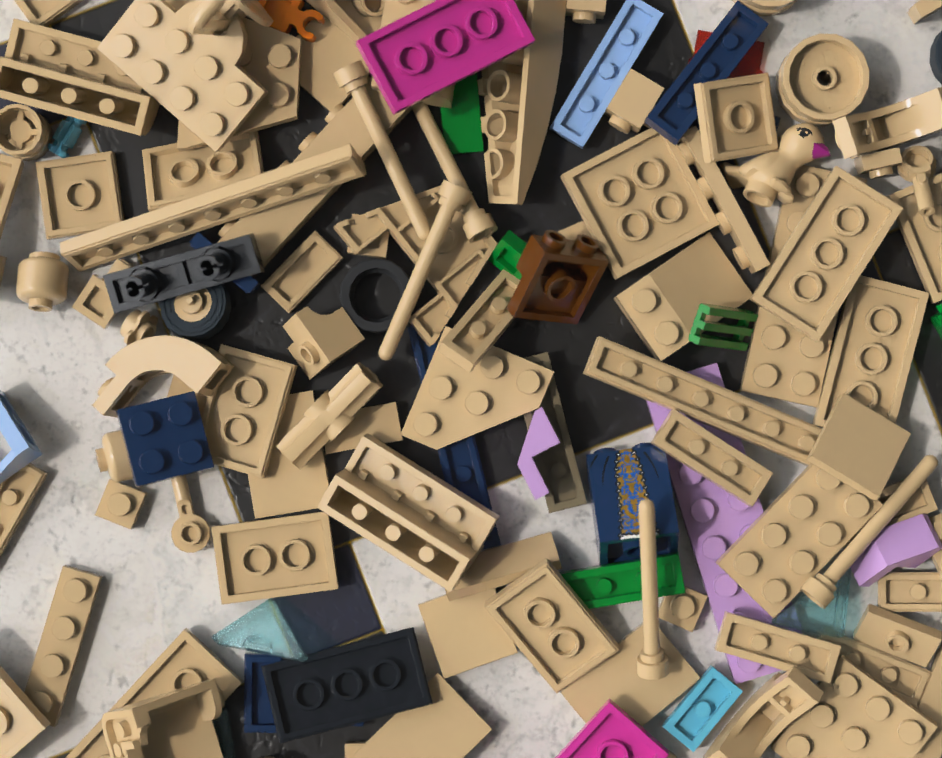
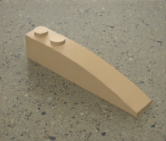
(520, 102)

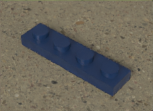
(712, 62)

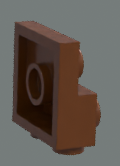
(557, 277)

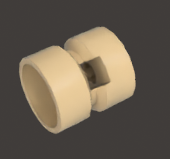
(24, 132)

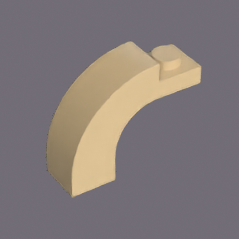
(889, 125)
(147, 358)
(765, 716)

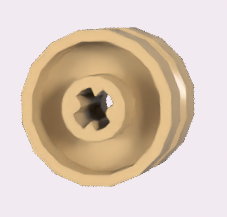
(835, 61)

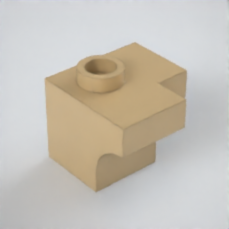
(321, 338)

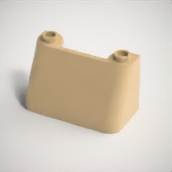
(167, 725)

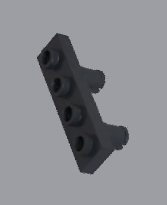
(184, 273)

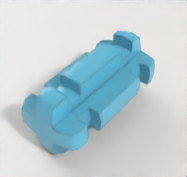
(66, 136)

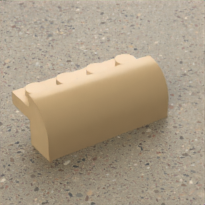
(72, 79)
(409, 512)

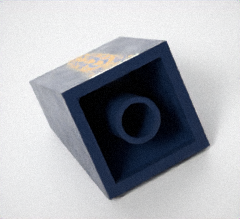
(616, 487)

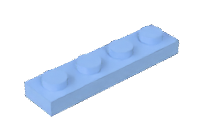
(606, 71)

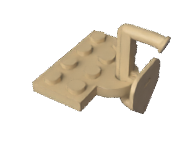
(188, 63)

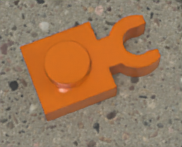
(289, 14)

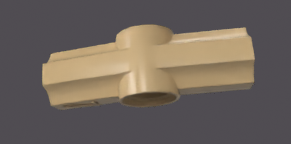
(329, 415)

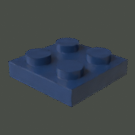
(165, 439)

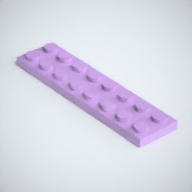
(713, 524)

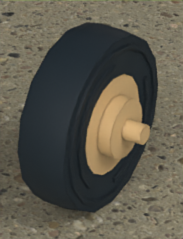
(197, 313)

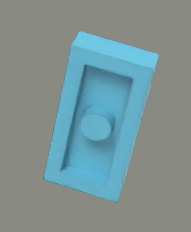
(702, 708)

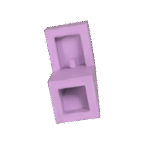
(538, 439)
(897, 545)

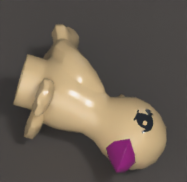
(772, 172)

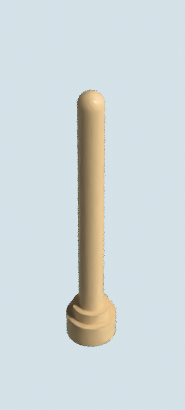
(354, 82)
(451, 200)
(477, 222)
(823, 586)
(652, 661)

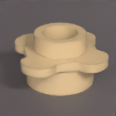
(138, 326)

